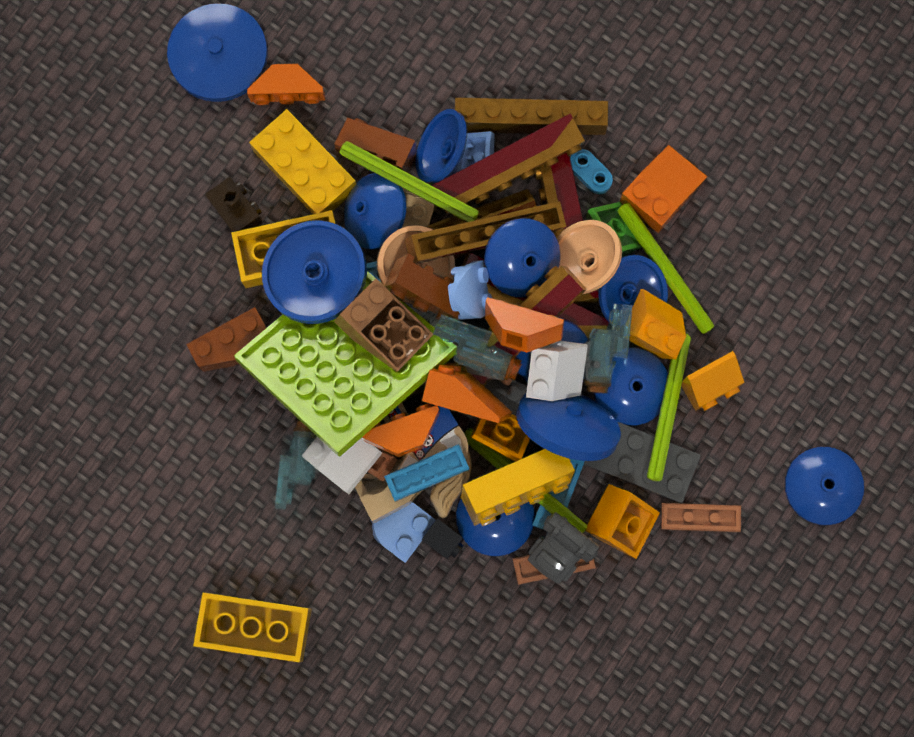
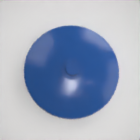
(217, 52)
(314, 271)
(570, 427)

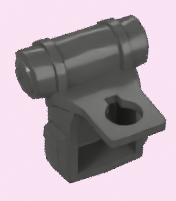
(561, 549)

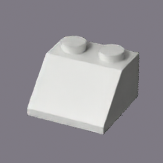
(557, 371)
(343, 470)

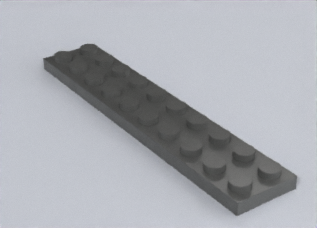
(631, 455)

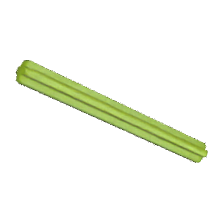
(409, 182)
(672, 277)
(667, 413)
(549, 502)

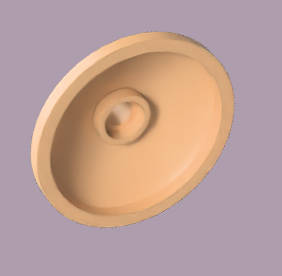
(588, 243)
(395, 247)

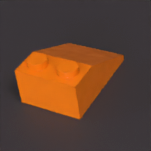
(663, 188)
(463, 393)

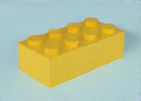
(303, 164)
(254, 243)
(515, 485)
(252, 627)

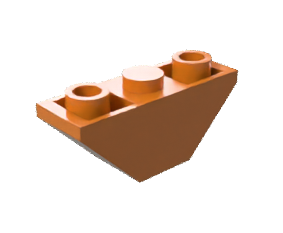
(285, 85)
(521, 326)
(404, 432)

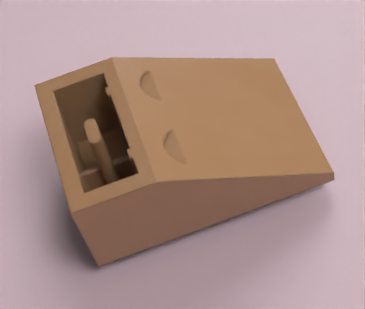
(383, 326)

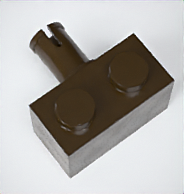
(233, 206)

